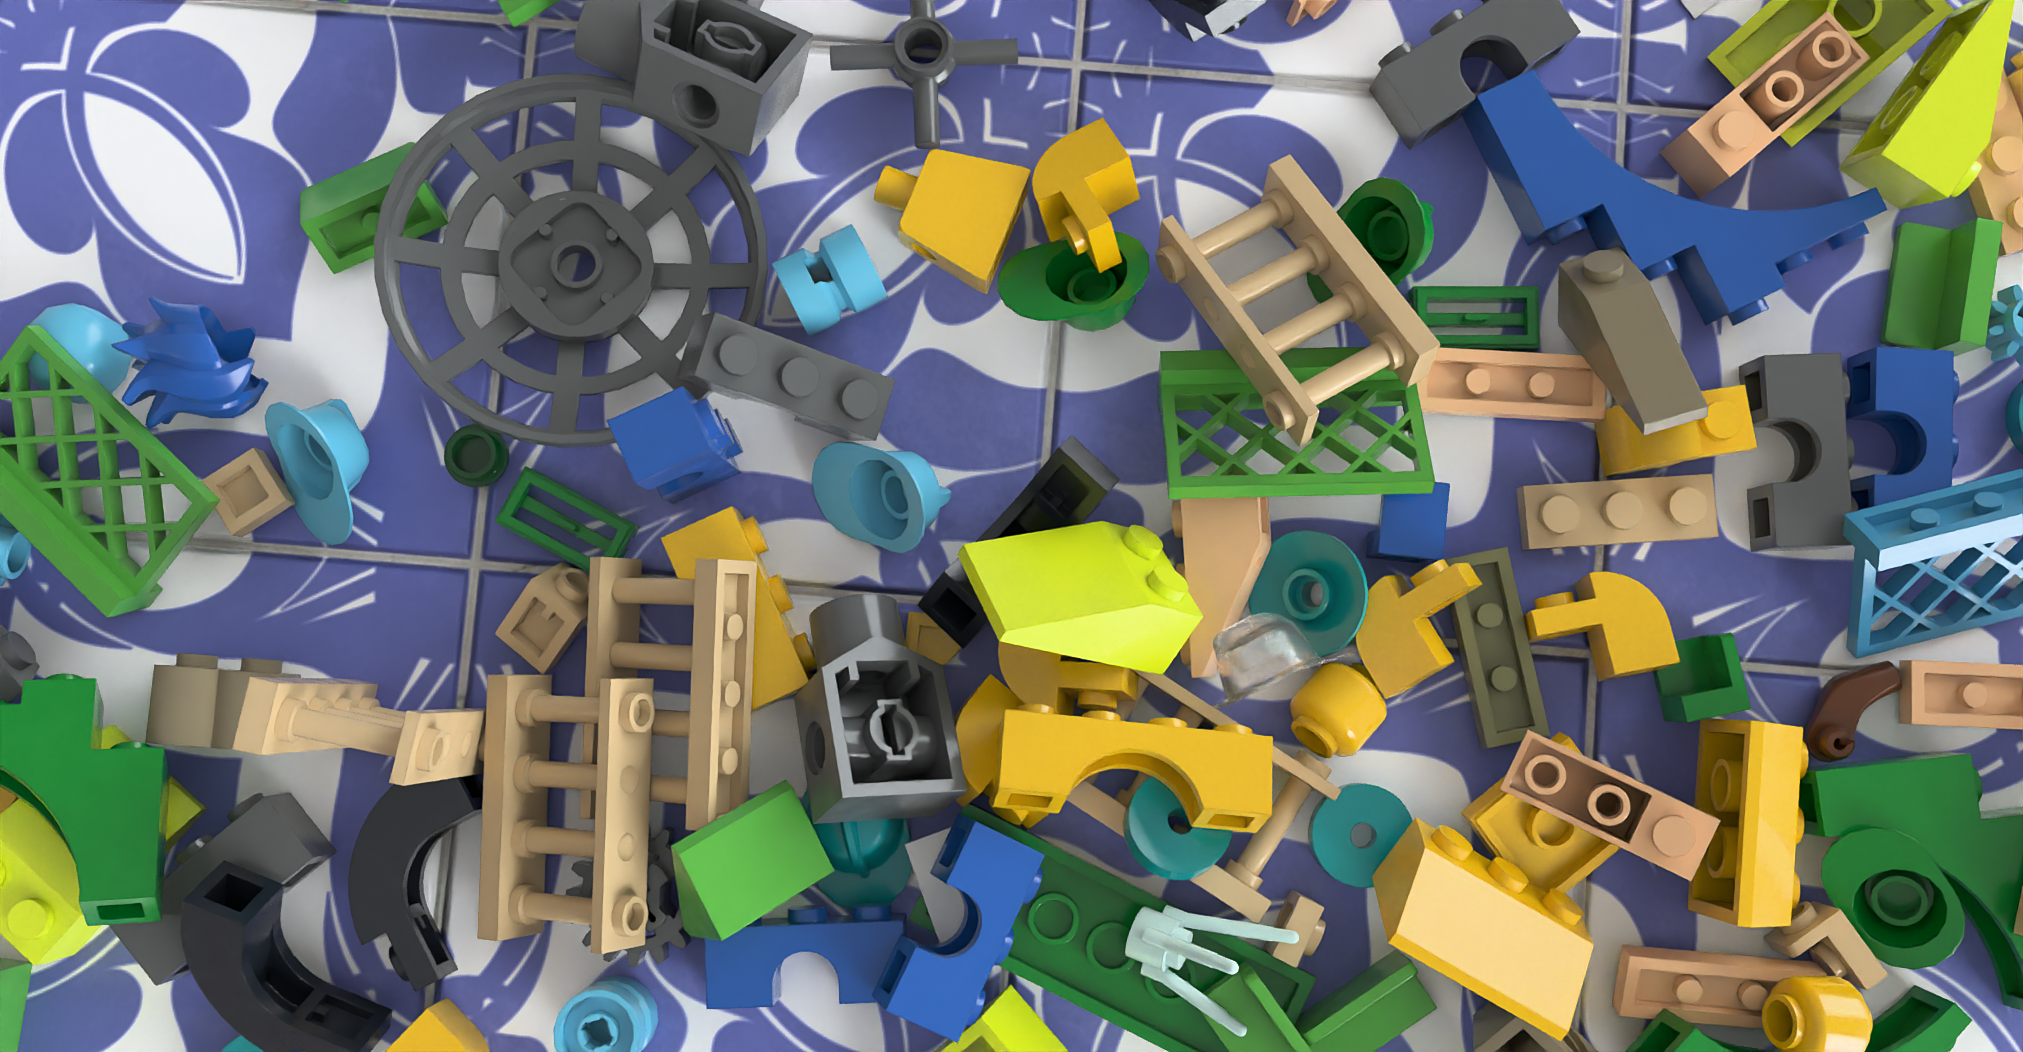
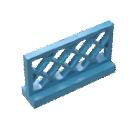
(1916, 535)

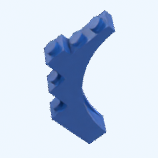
(1565, 185)

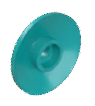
(1286, 582)

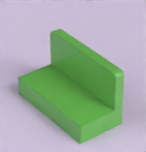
(345, 210)
(1941, 286)
(1254, 1006)
(1367, 1008)

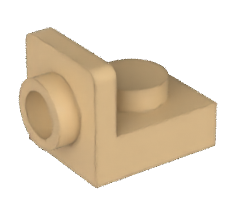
(547, 616)
(1835, 941)

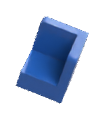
(1411, 527)

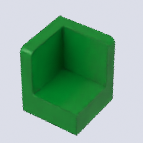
(1705, 680)

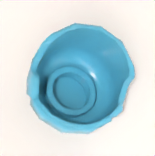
(86, 337)

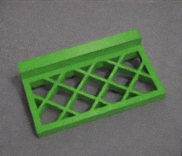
(1217, 384)
(55, 516)

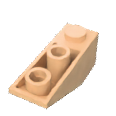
(1764, 105)
(1222, 560)
(1610, 805)

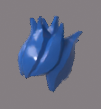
(190, 364)

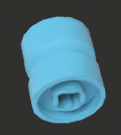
(853, 283)
(607, 1017)

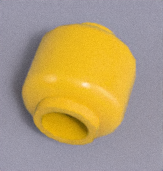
(1337, 710)
(1816, 1015)

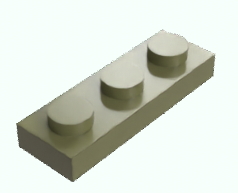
(1497, 653)

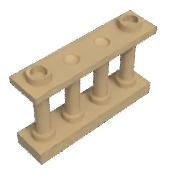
(1324, 248)
(718, 666)
(343, 713)
(517, 800)
(1239, 880)

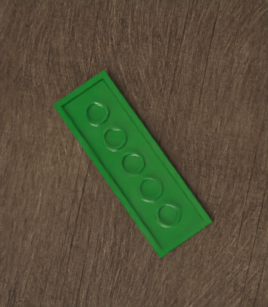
(1076, 943)

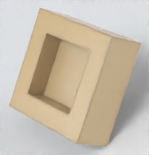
(248, 492)
(1303, 917)

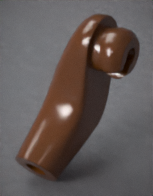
(1841, 705)

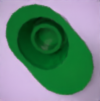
(1389, 226)
(1059, 285)
(1894, 897)

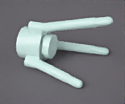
(1164, 943)

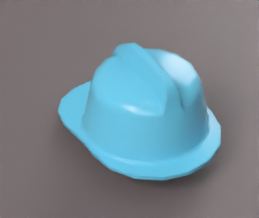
(320, 462)
(877, 494)

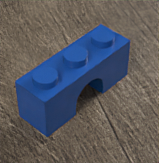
(1913, 400)
(677, 445)
(748, 964)
(944, 981)

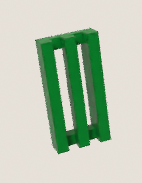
(1529, 320)
(518, 497)

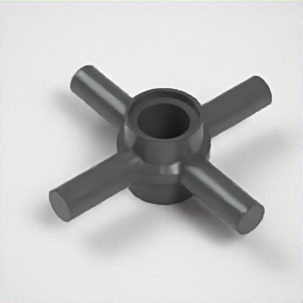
(924, 78)

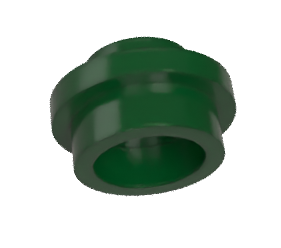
(476, 456)

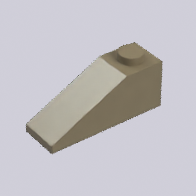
(1627, 340)

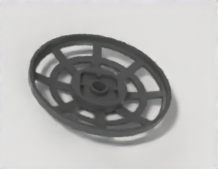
(548, 233)

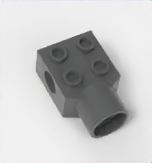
(699, 63)
(875, 719)

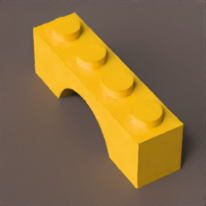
(1214, 773)

